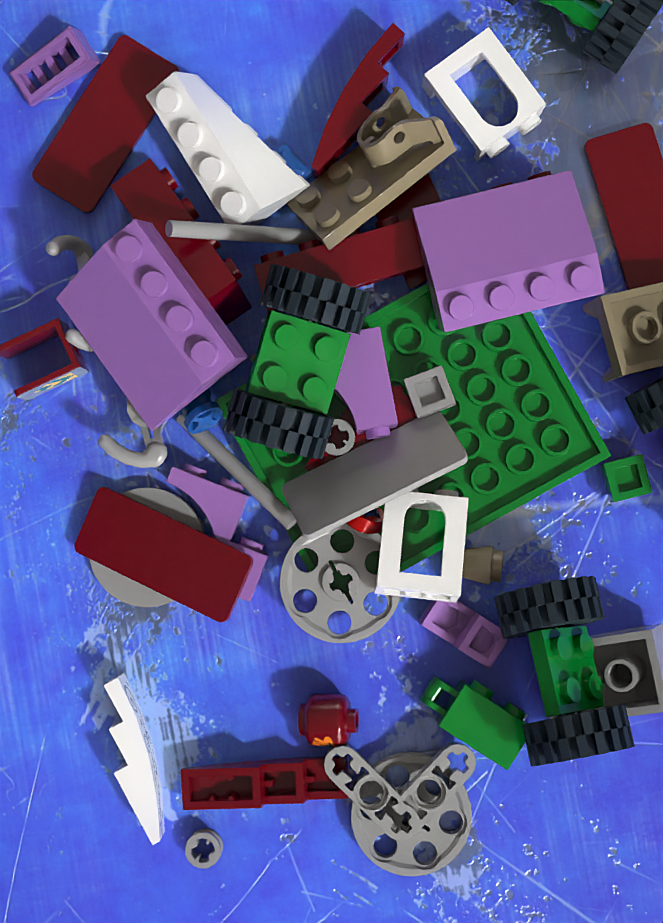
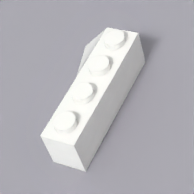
(224, 153)

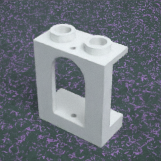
(483, 136)
(439, 588)

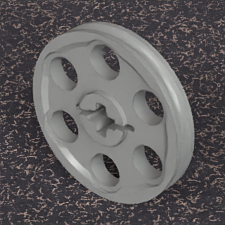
(331, 600)
(401, 860)

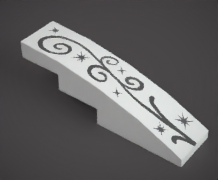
(140, 772)

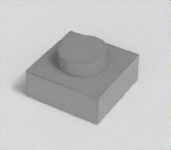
(429, 392)

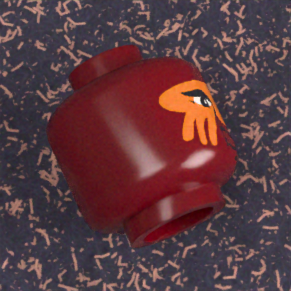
(327, 720)

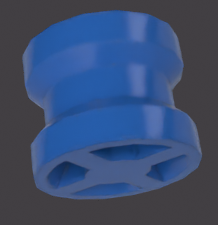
(201, 413)

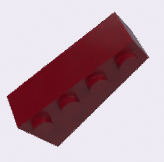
(151, 198)

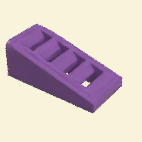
(46, 54)

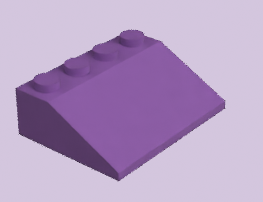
(507, 251)
(149, 323)

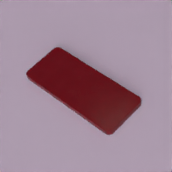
(103, 125)
(630, 191)
(164, 554)

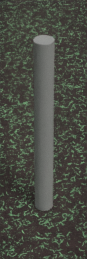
(237, 232)
(243, 476)

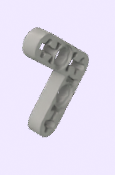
(407, 798)

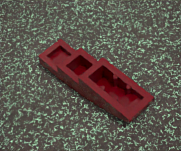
(352, 104)
(259, 783)

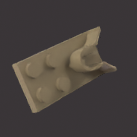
(373, 172)
(631, 329)

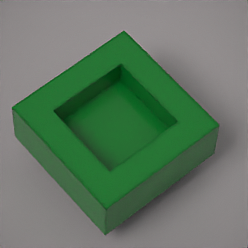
(626, 478)

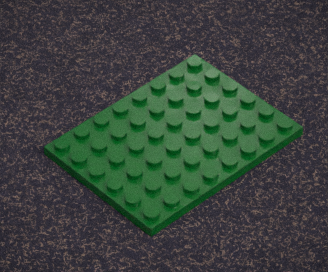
(510, 415)

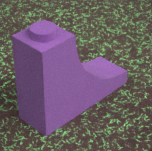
(366, 385)

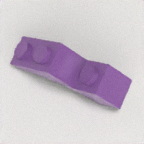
(224, 509)

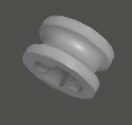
(343, 427)
(214, 855)

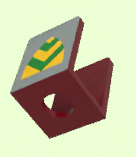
(35, 338)

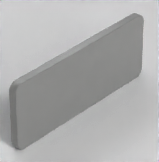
(373, 474)

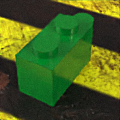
(478, 719)

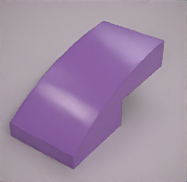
(464, 630)

